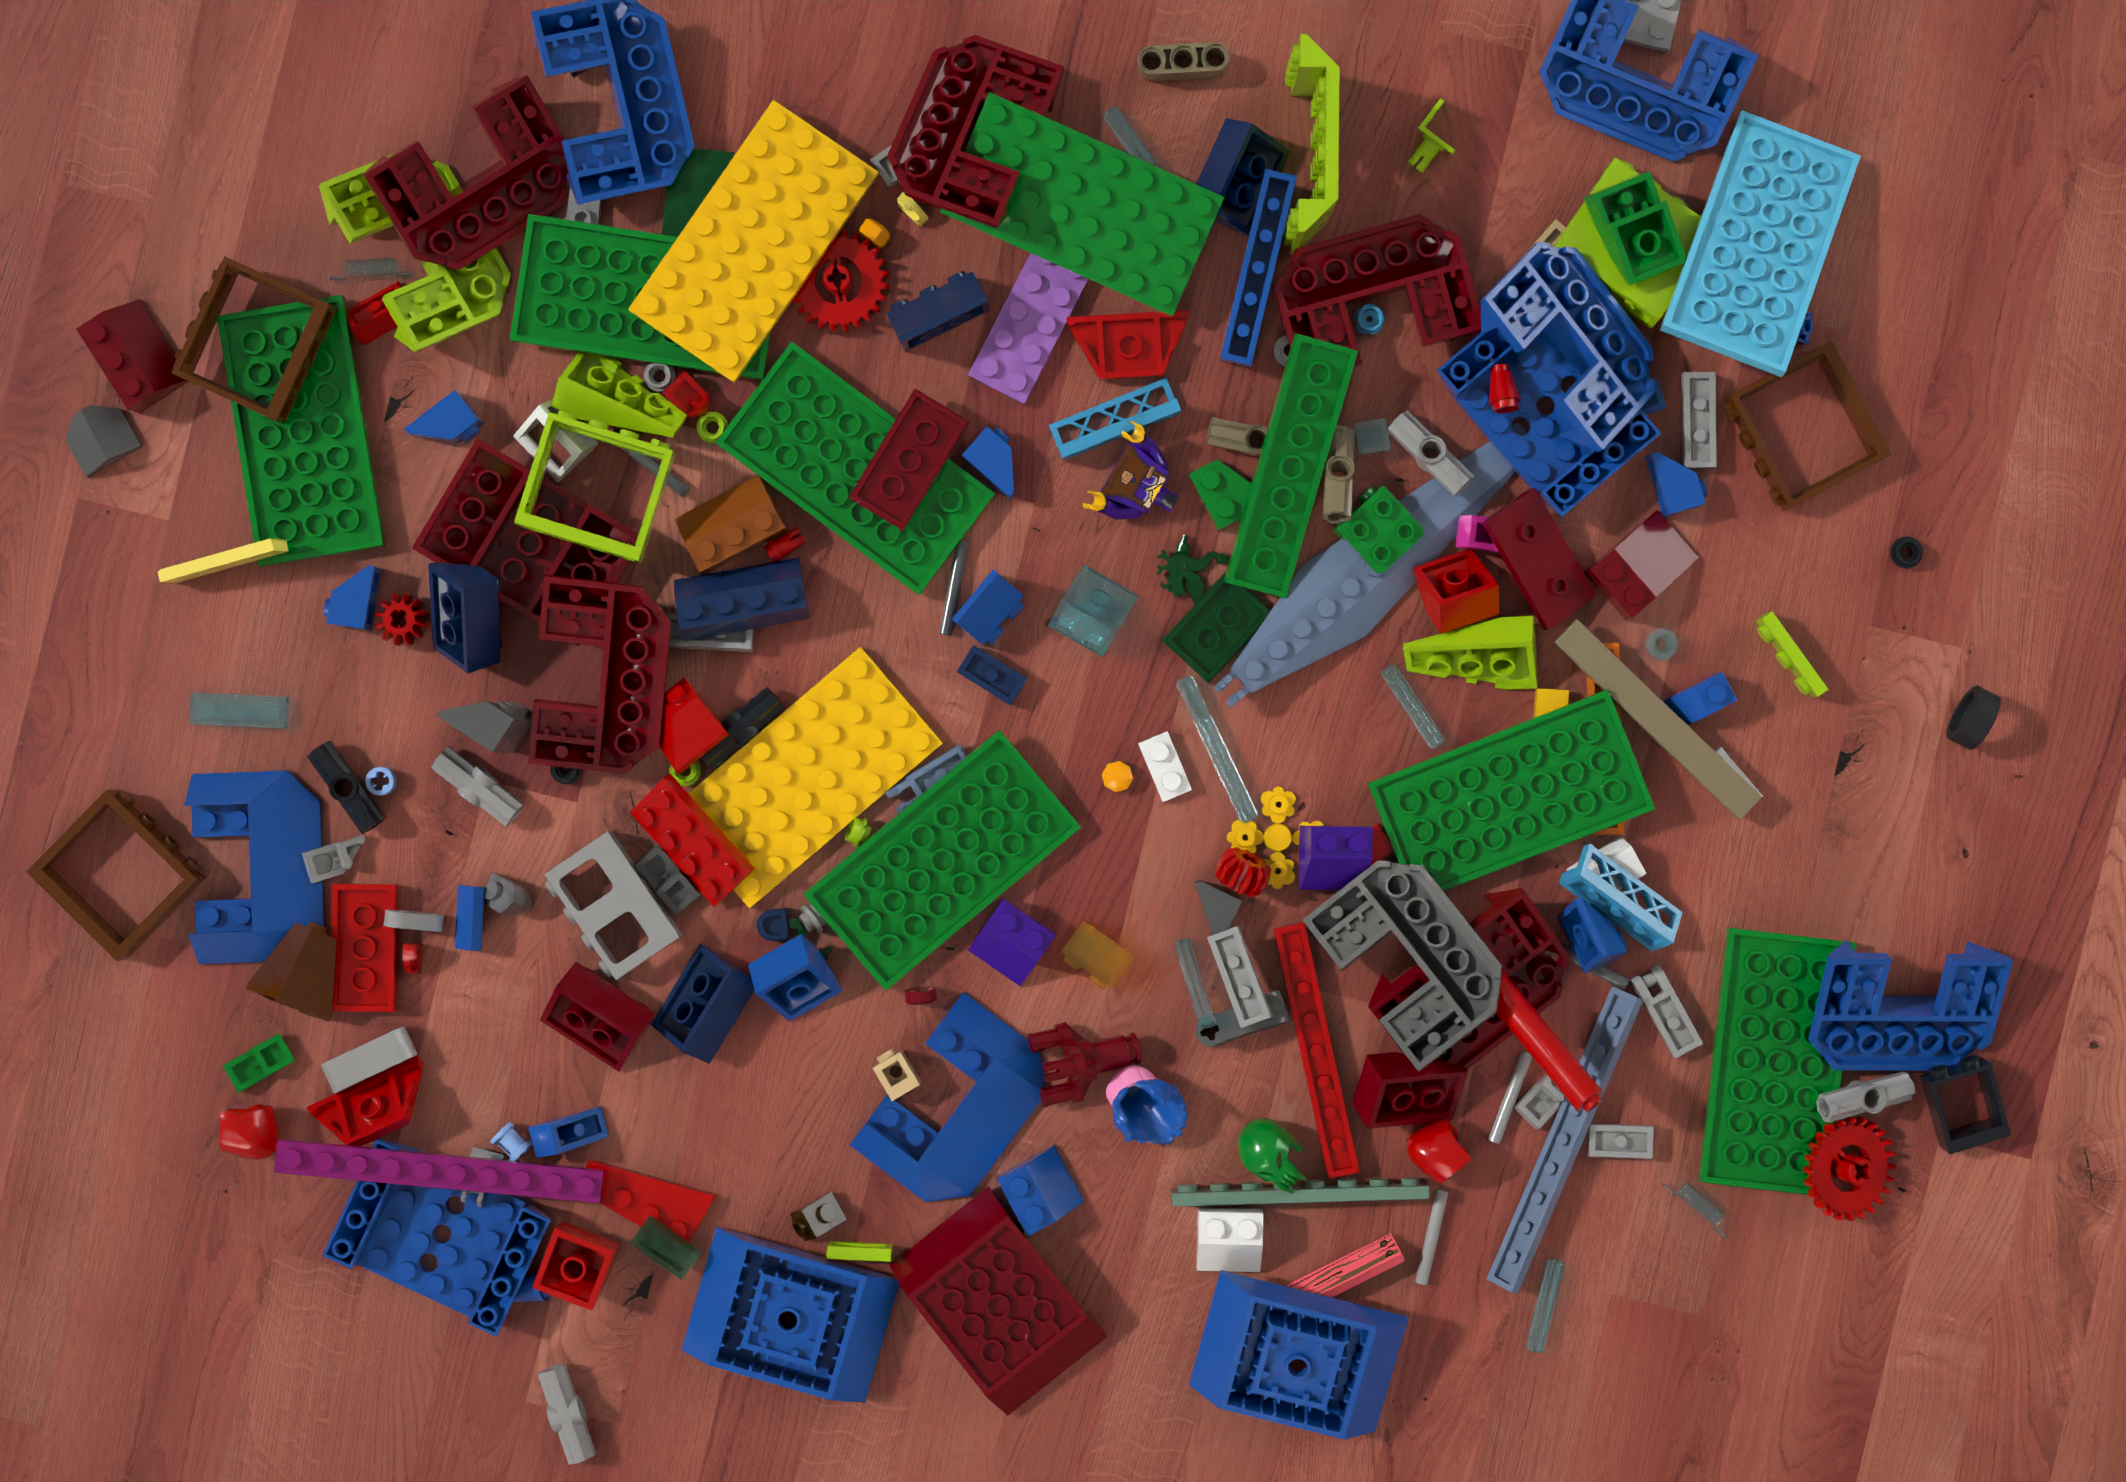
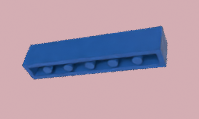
(1258, 268)

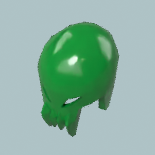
(1258, 1150)

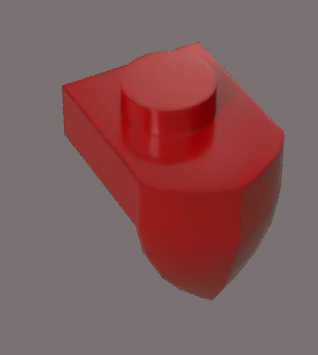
(688, 396)

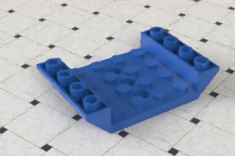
(1542, 458)
(477, 1269)

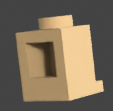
(894, 1085)

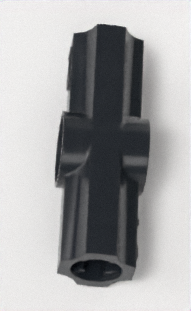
(744, 725)
(333, 771)

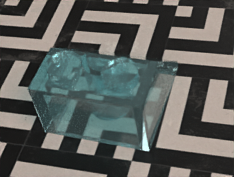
(1093, 610)

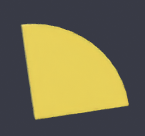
(912, 209)

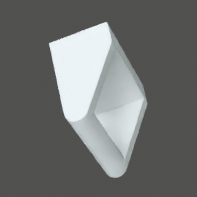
(575, 444)

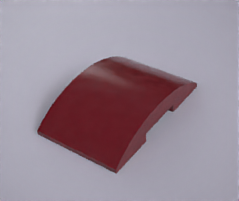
(478, 529)

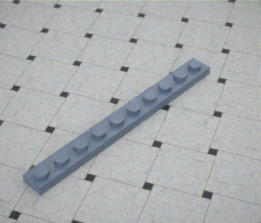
(1562, 1145)

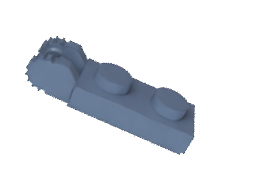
(927, 775)

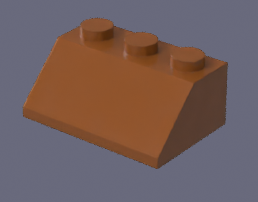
(730, 525)

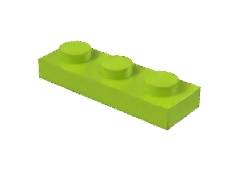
(1790, 655)

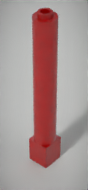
(1546, 1048)

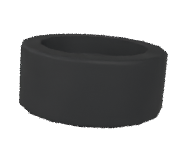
(1973, 717)

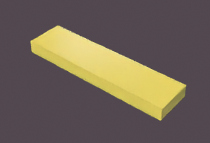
(222, 560)

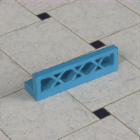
(1113, 431)
(1619, 906)

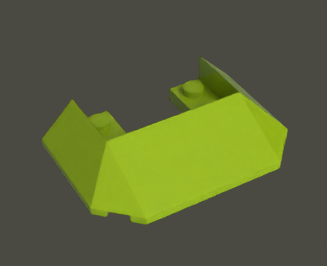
(437, 304)

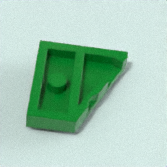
(1221, 492)

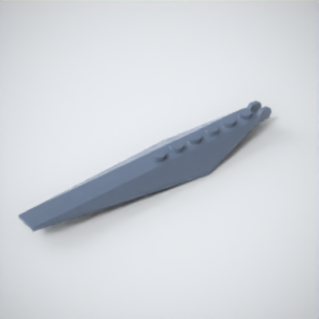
(1342, 598)

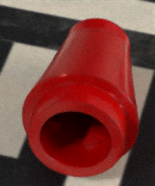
(1503, 390)

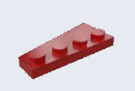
(640, 1196)

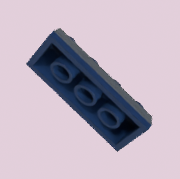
(740, 599)

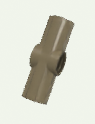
(1233, 435)
(1338, 490)

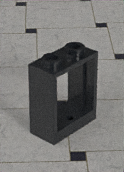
(1974, 1134)

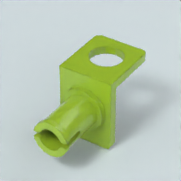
(1431, 144)

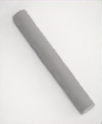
(1510, 1097)
(1431, 1237)

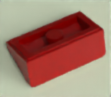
(371, 317)

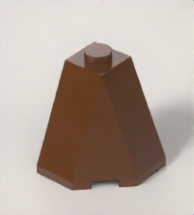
(300, 971)

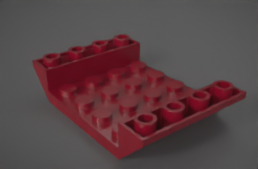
(996, 1302)

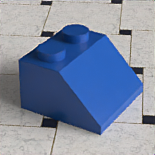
(989, 609)
(793, 978)
(1040, 1190)

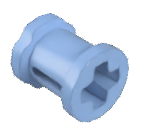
(511, 1142)

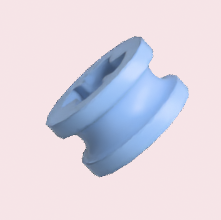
(375, 773)

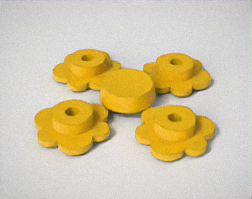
(1276, 837)

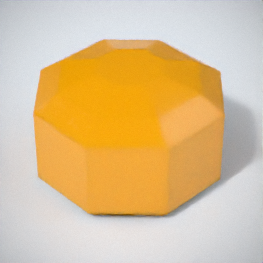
(876, 232)
(1117, 776)

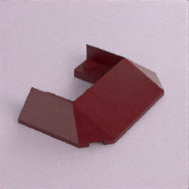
(941, 118)
(491, 206)
(1376, 263)
(631, 682)
(1528, 955)

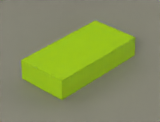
(860, 1251)

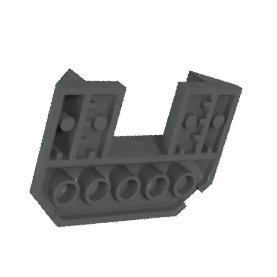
(1434, 932)

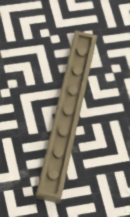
(1657, 719)

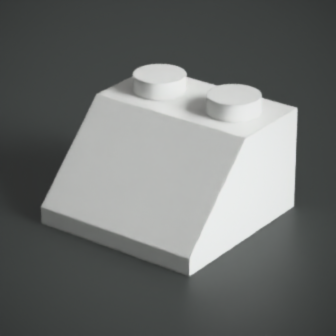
(1229, 1239)

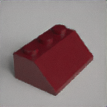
(132, 354)
(597, 1016)

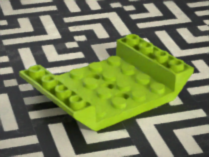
(1316, 76)

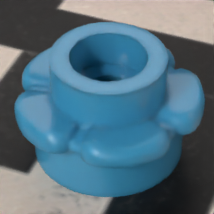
(1373, 311)

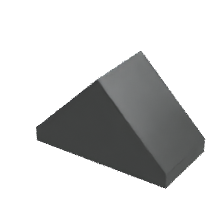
(1218, 906)

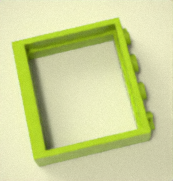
(597, 431)

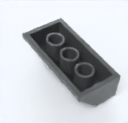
(494, 725)

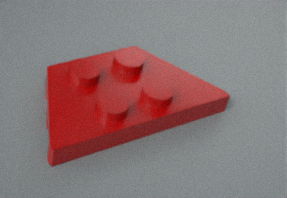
(1128, 343)
(372, 1105)

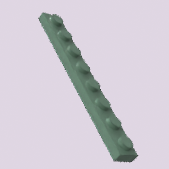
(1313, 1191)

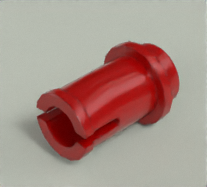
(782, 546)

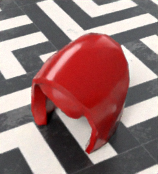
(249, 1132)
(1437, 1150)

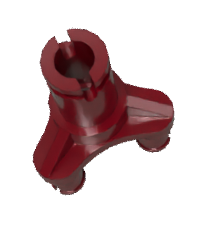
(1081, 1060)

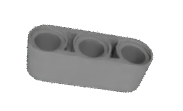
(369, 1059)

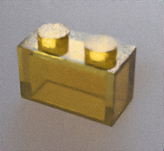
(1097, 954)

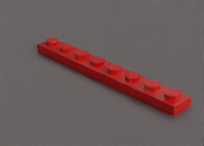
(1316, 1050)

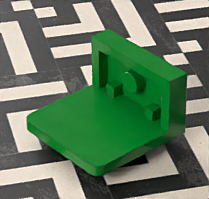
(1379, 528)

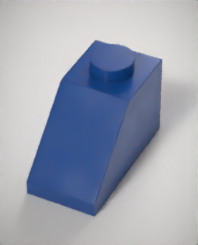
(448, 421)
(993, 459)
(1675, 485)
(354, 600)
(1702, 698)
(568, 1132)

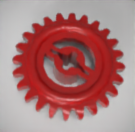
(869, 294)
(1864, 1172)

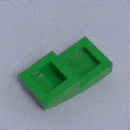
(258, 1063)

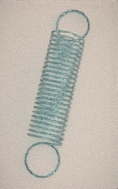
(370, 270)
(1701, 1203)

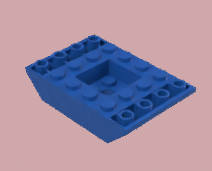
(837, 1309)
(1263, 1326)

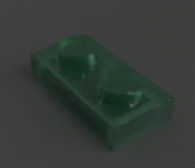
(665, 1247)

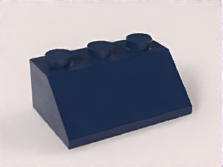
(1237, 171)
(938, 310)
(465, 615)
(704, 1004)

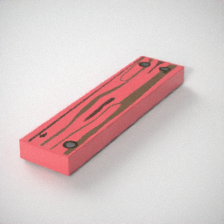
(1351, 1268)

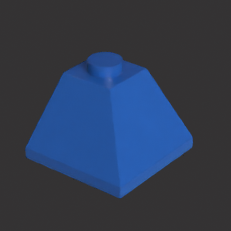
(1591, 935)

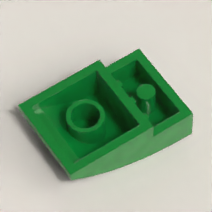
(1636, 228)

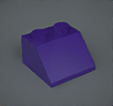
(1333, 855)
(1012, 942)

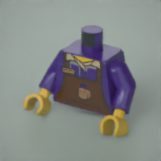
(1135, 481)

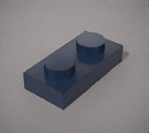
(992, 675)

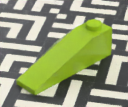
(603, 392)
(1489, 651)

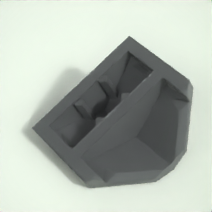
(100, 438)

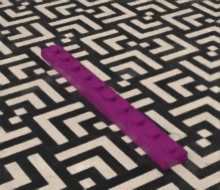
(438, 1170)

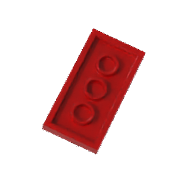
(692, 840)
(364, 948)

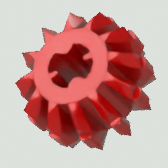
(391, 621)
(1243, 872)

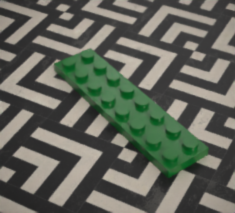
(1290, 465)

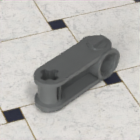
(1229, 1026)

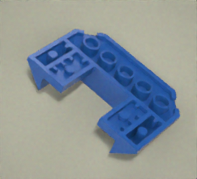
(644, 88)
(1631, 104)
(1565, 298)
(281, 825)
(1870, 1031)
(983, 1124)

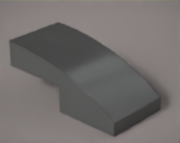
(667, 879)

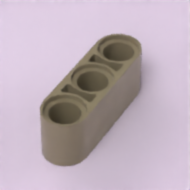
(1195, 51)

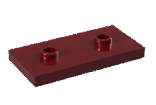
(909, 460)
(1539, 558)

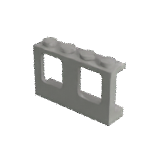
(628, 894)

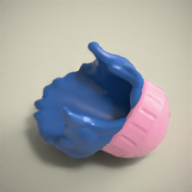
(1146, 1106)

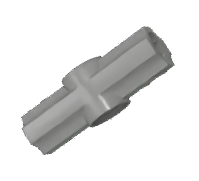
(1445, 467)
(477, 786)
(1851, 1099)
(566, 1413)

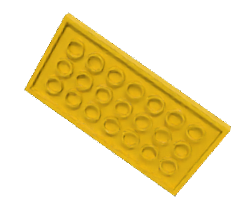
(753, 241)
(814, 771)

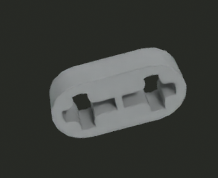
(413, 920)

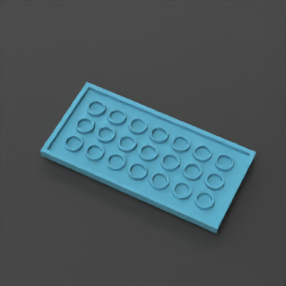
(1760, 243)

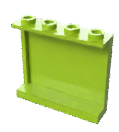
(1649, 297)

